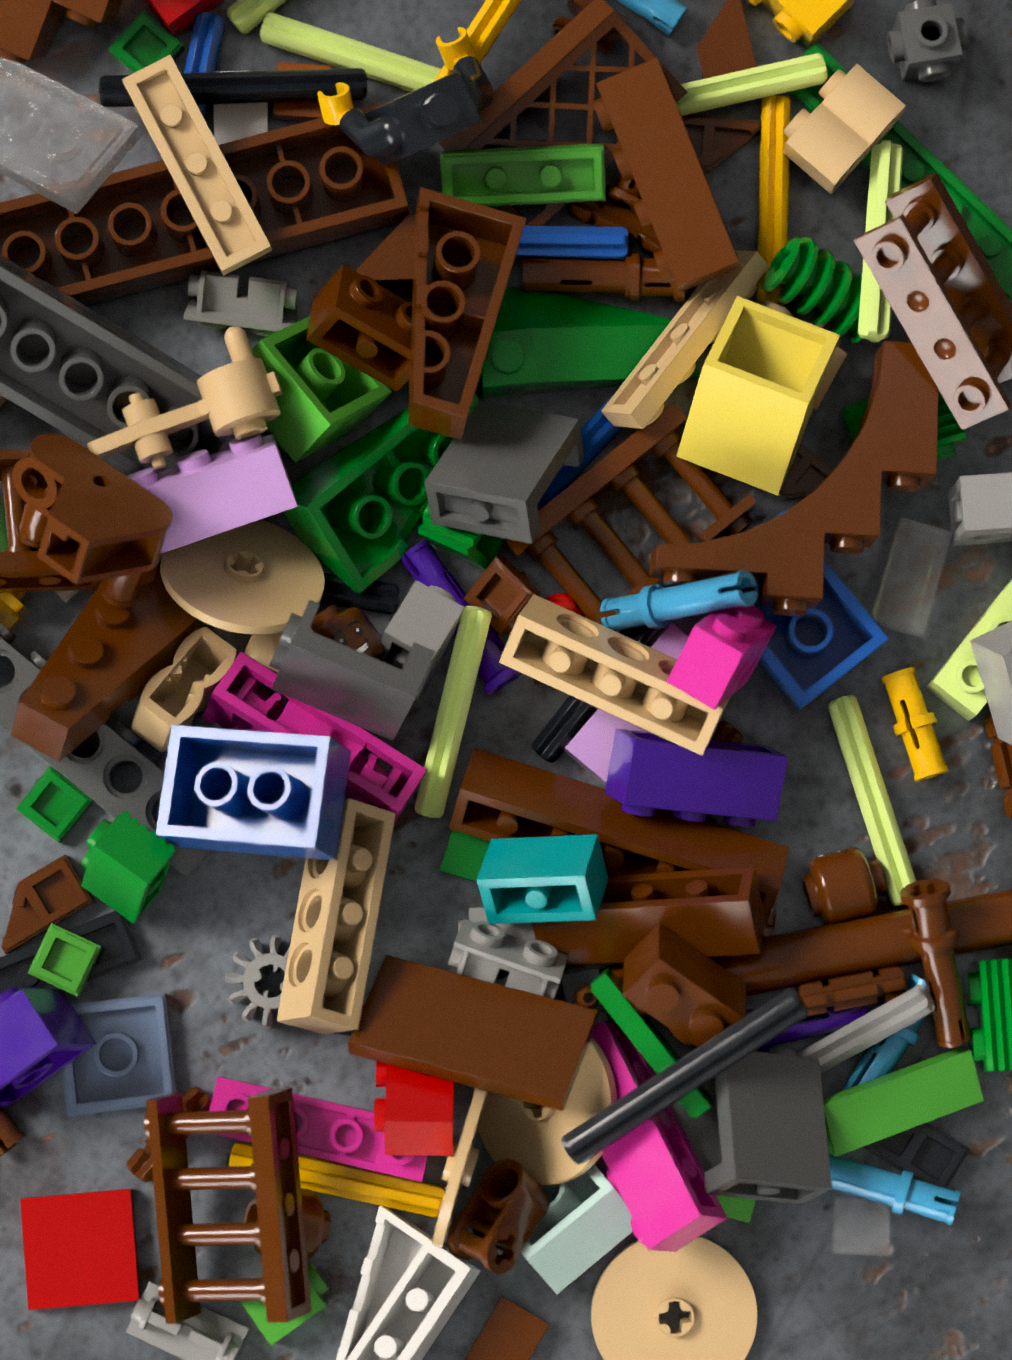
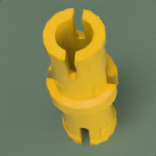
(915, 724)

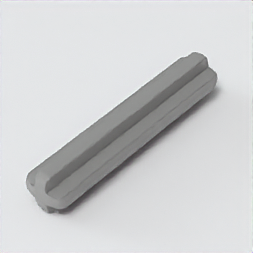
(870, 1028)

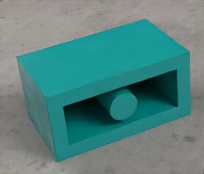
(542, 879)

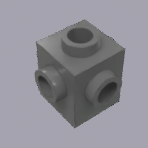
(923, 57)

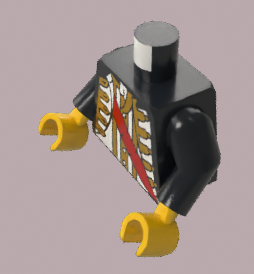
(421, 115)

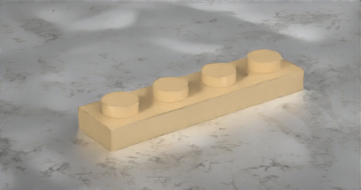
(197, 165)
(681, 343)

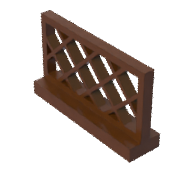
(543, 71)

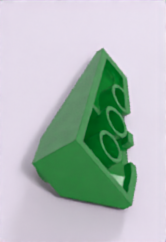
(564, 344)
(367, 499)

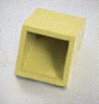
(756, 395)

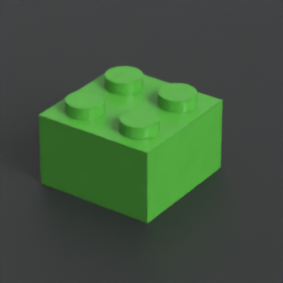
(320, 392)

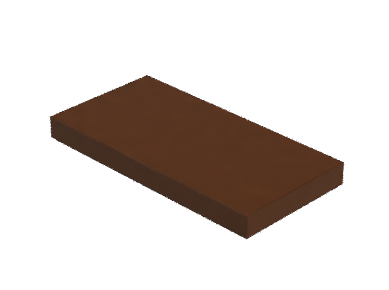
(474, 1032)

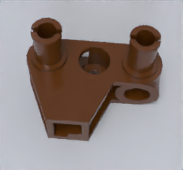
(88, 517)

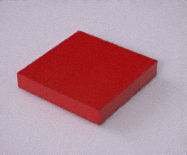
(80, 1249)

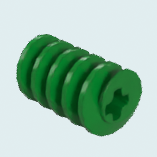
(819, 283)

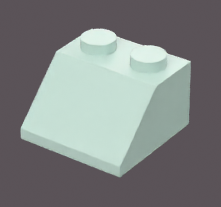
(579, 1228)

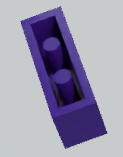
(727, 780)

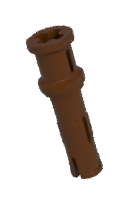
(630, 276)
(934, 939)

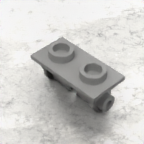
(218, 305)
(485, 948)
(197, 1338)

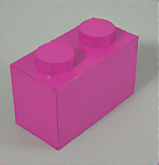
(721, 654)

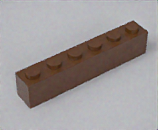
(523, 801)

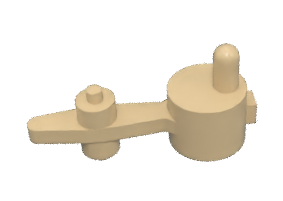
(234, 398)

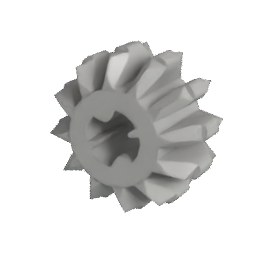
(254, 975)

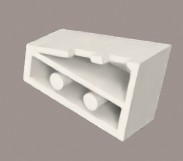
(403, 1293)

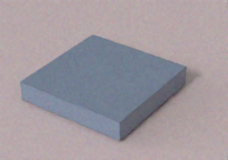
(130, 1056)

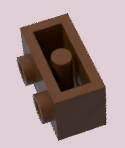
(363, 326)
(682, 987)

